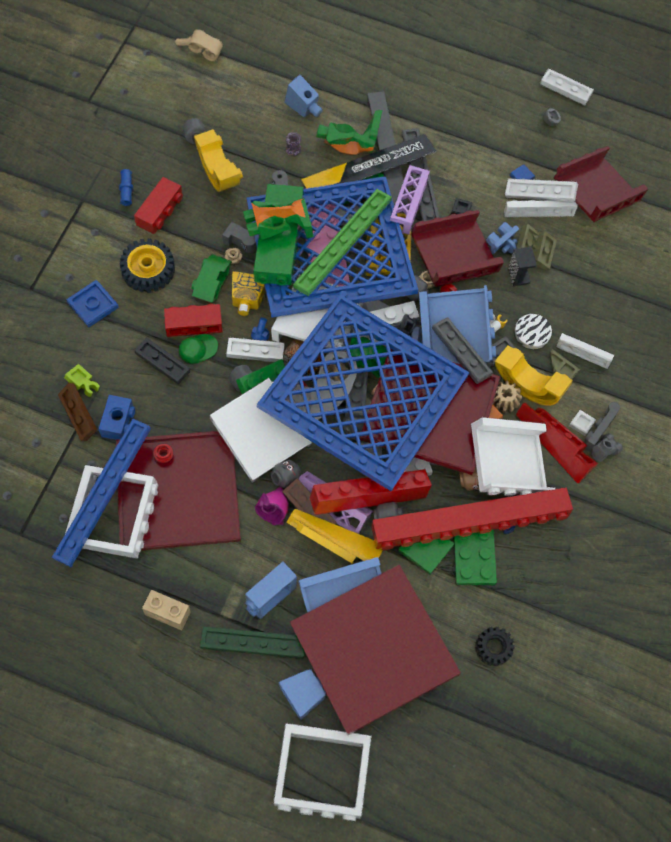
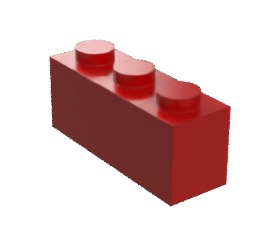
(158, 205)
(193, 320)

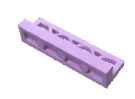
(415, 200)
(361, 514)

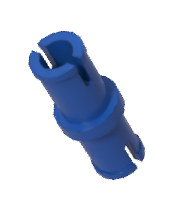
(126, 187)

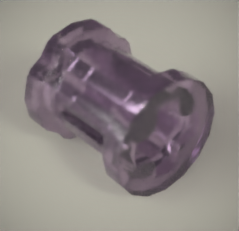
(293, 143)

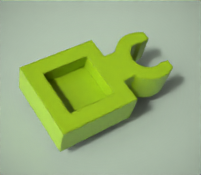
(81, 379)

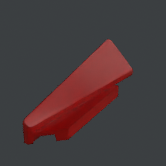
(560, 442)

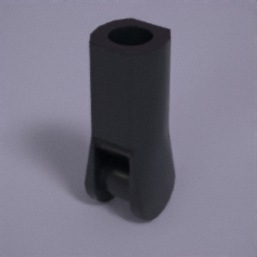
(410, 322)

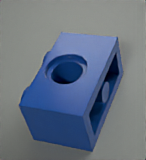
(116, 407)

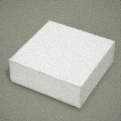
(582, 422)

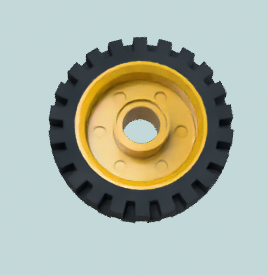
(147, 277)

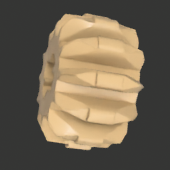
(512, 397)

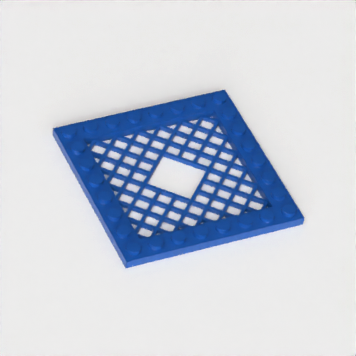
(403, 281)
(321, 434)

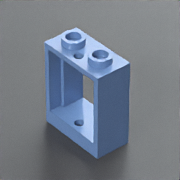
(270, 591)

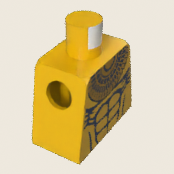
(246, 292)

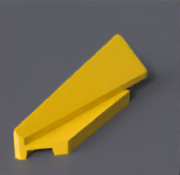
(333, 537)

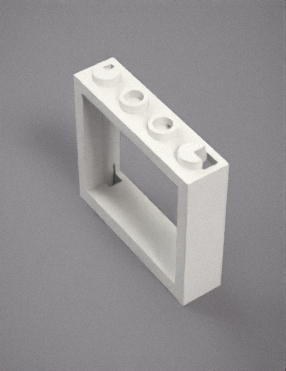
(141, 523)
(327, 736)

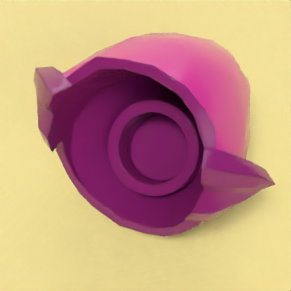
(273, 507)

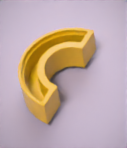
(218, 168)
(532, 384)

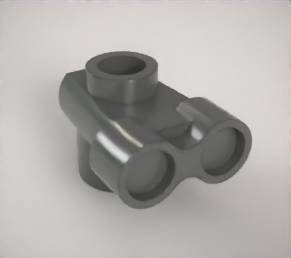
(606, 447)

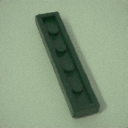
(251, 642)

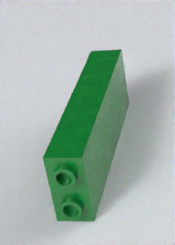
(277, 253)

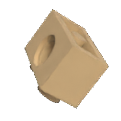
(166, 610)

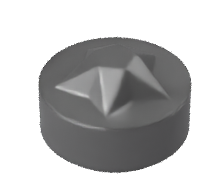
(552, 117)

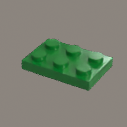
(475, 559)

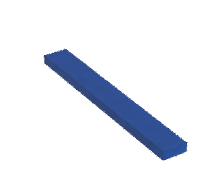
(101, 493)

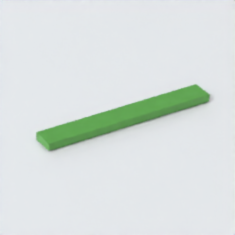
(342, 242)

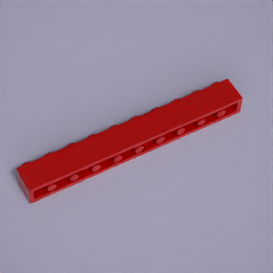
(471, 518)

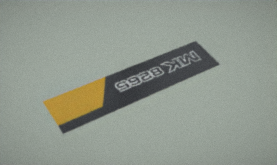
(373, 163)

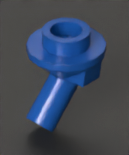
(260, 332)

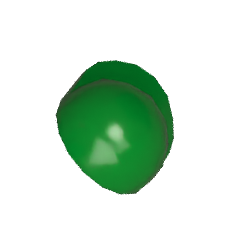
(198, 348)

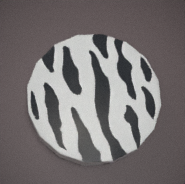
(533, 331)

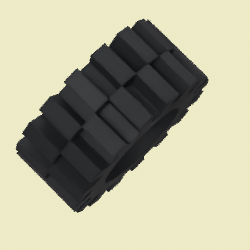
(503, 637)

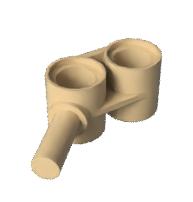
(202, 41)

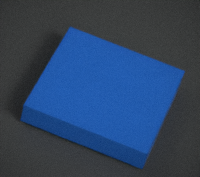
(92, 303)

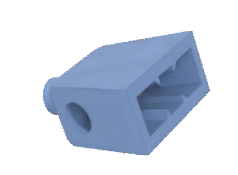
(302, 97)
(303, 692)

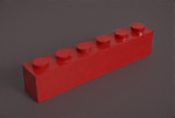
(368, 493)

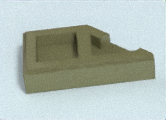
(562, 365)

